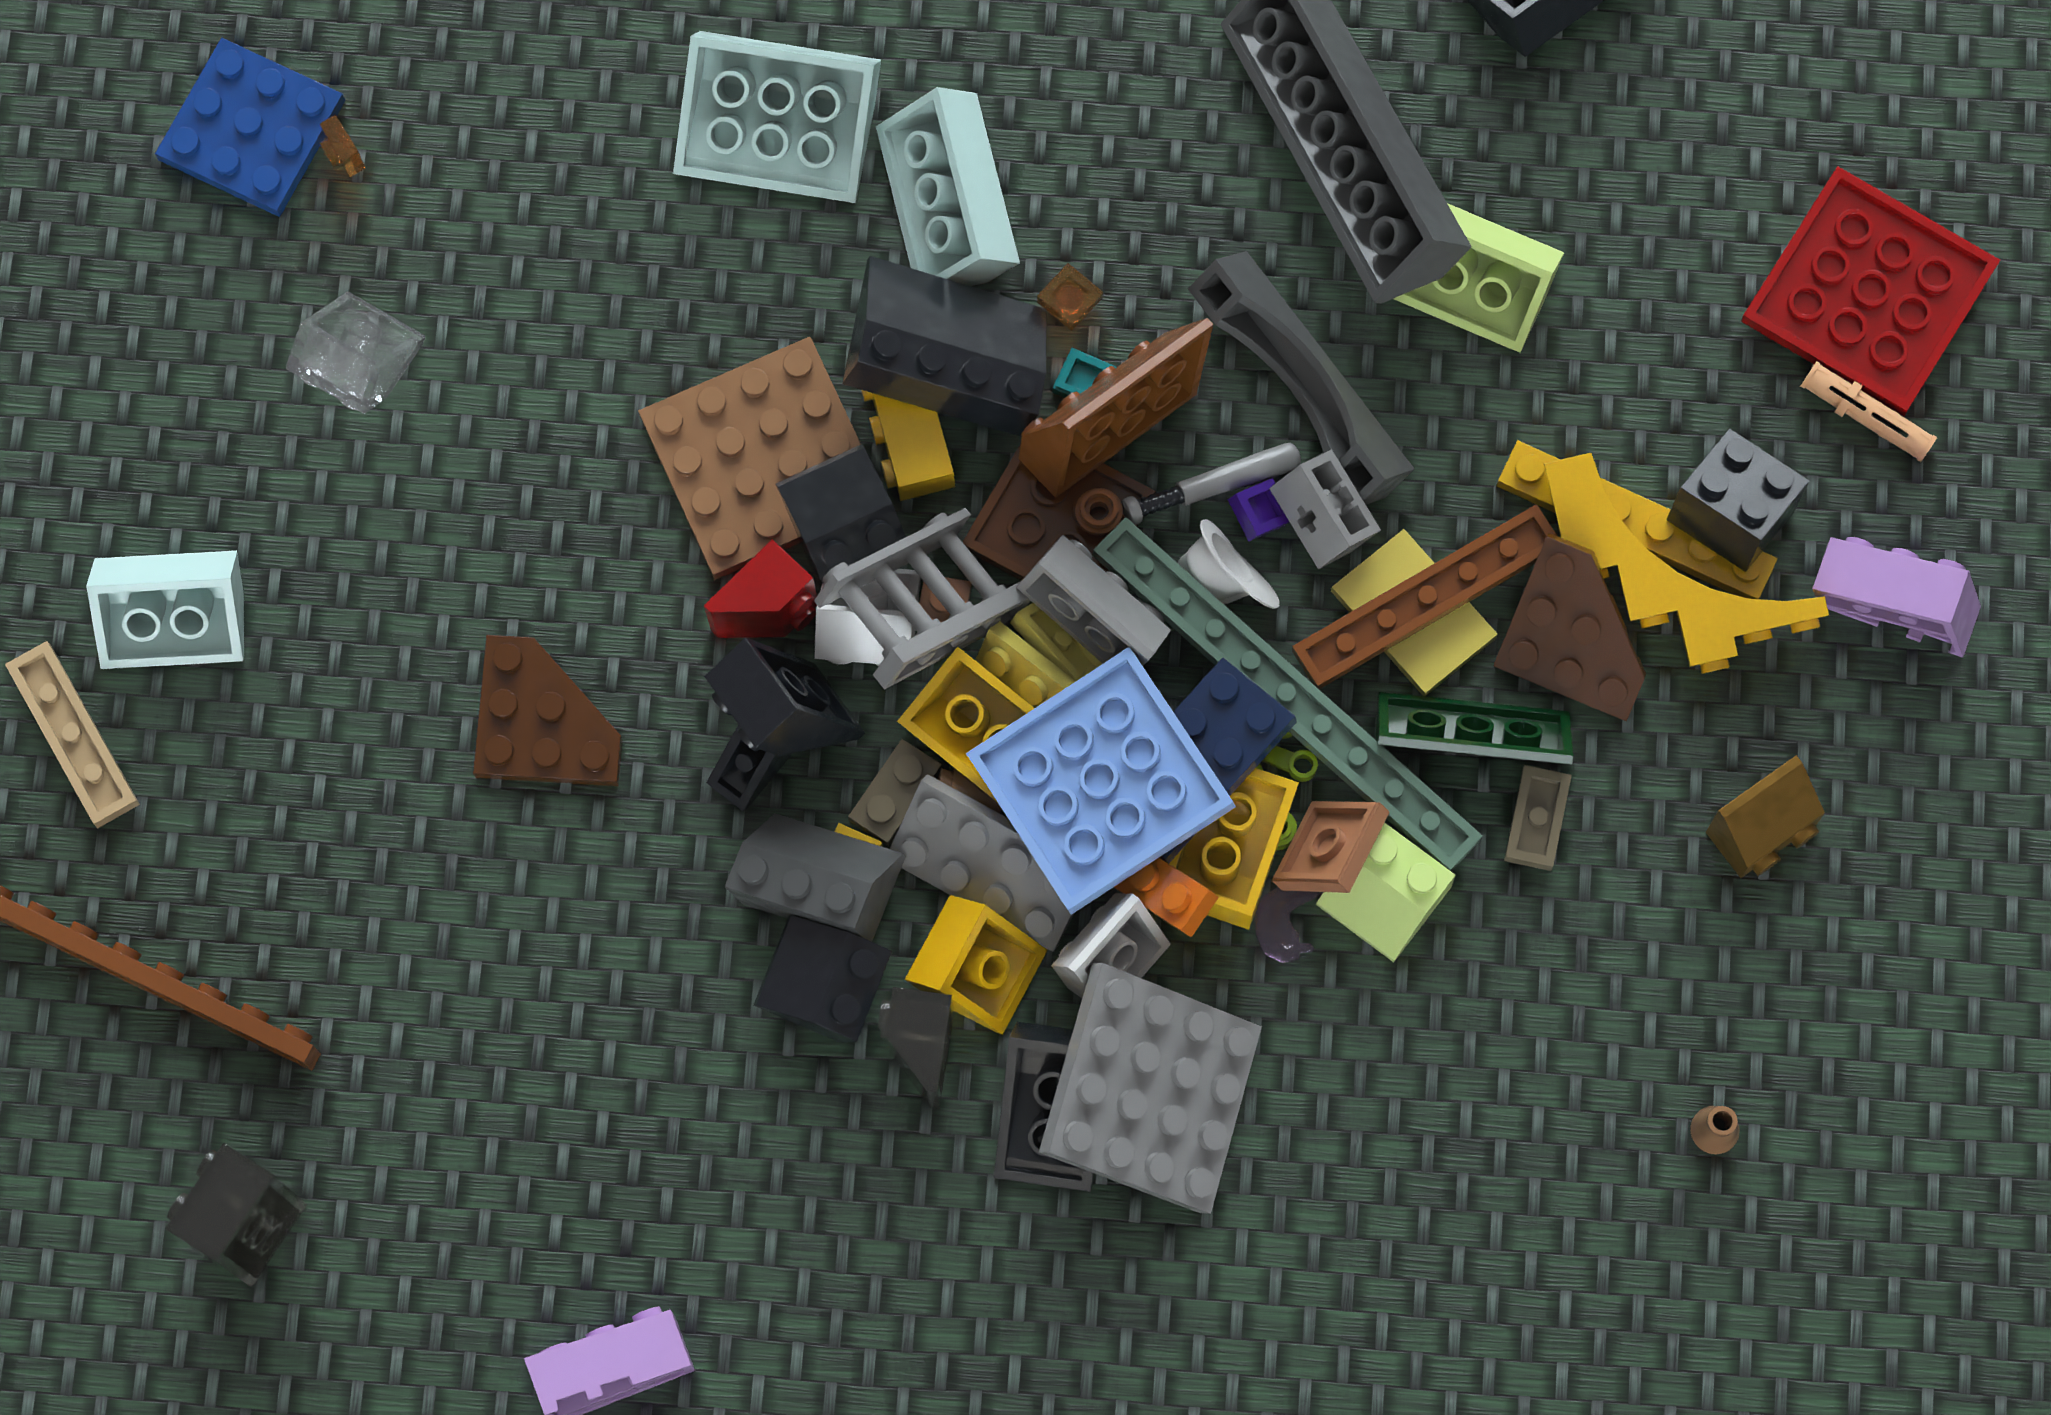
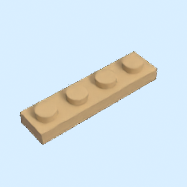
(72, 734)

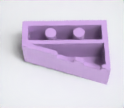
(1899, 590)
(610, 1364)

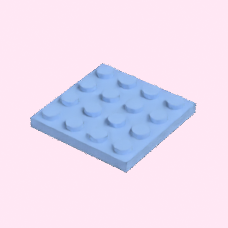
(1100, 780)

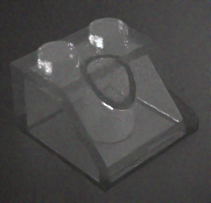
(353, 352)

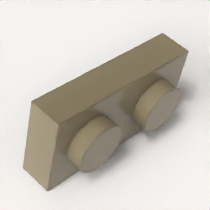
(891, 792)
(1537, 818)

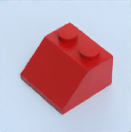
(764, 598)

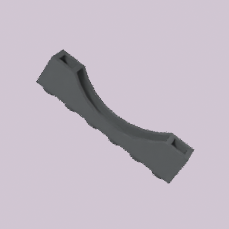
(1253, 311)

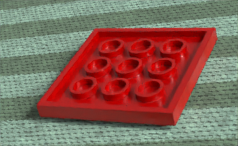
(1870, 290)

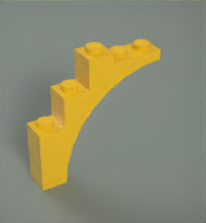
(1653, 588)

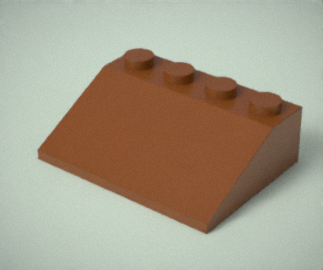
(1116, 407)

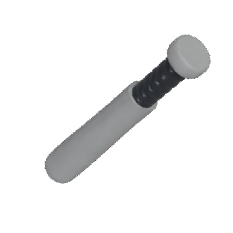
(1226, 478)

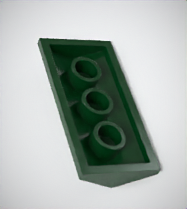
(1474, 728)

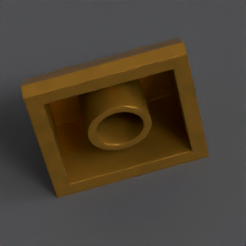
(1767, 819)

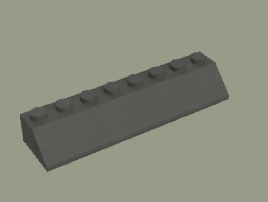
(1347, 143)

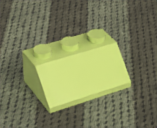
(1494, 285)

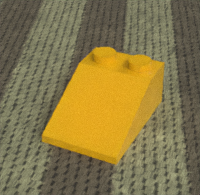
(1239, 847)

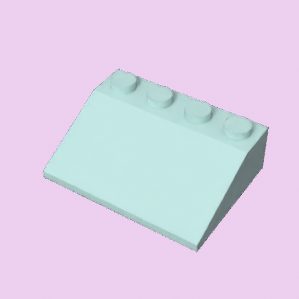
(775, 116)

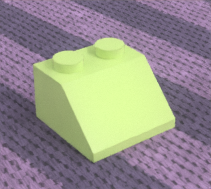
(1391, 894)

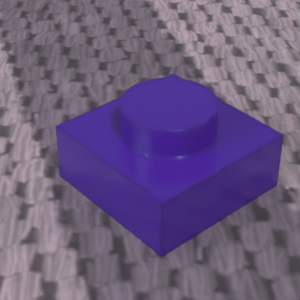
(1258, 510)

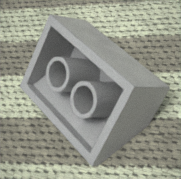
(1092, 603)

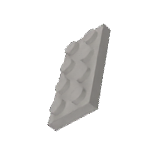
(980, 859)

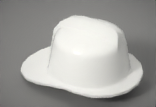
(1224, 570)

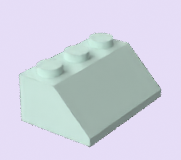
(167, 609)

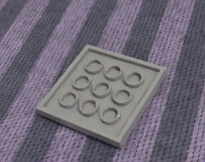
(1150, 1088)

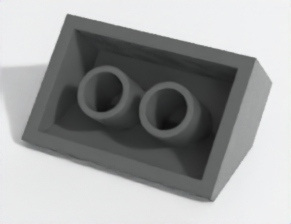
(815, 875)

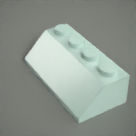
(947, 188)

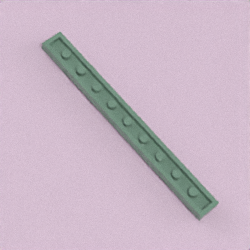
(1320, 722)

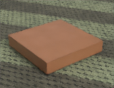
(1330, 846)

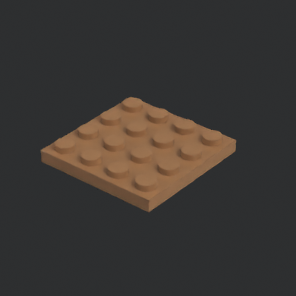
(740, 437)

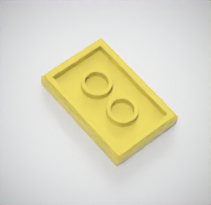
(1437, 649)

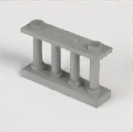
(933, 638)

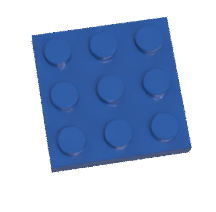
(249, 127)

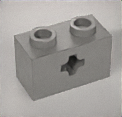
(1325, 509)

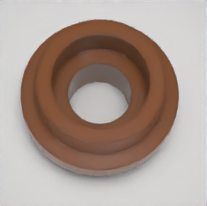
(1098, 498)

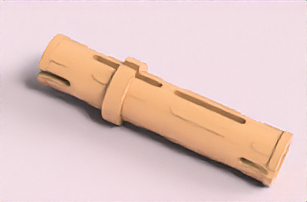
(1819, 381)

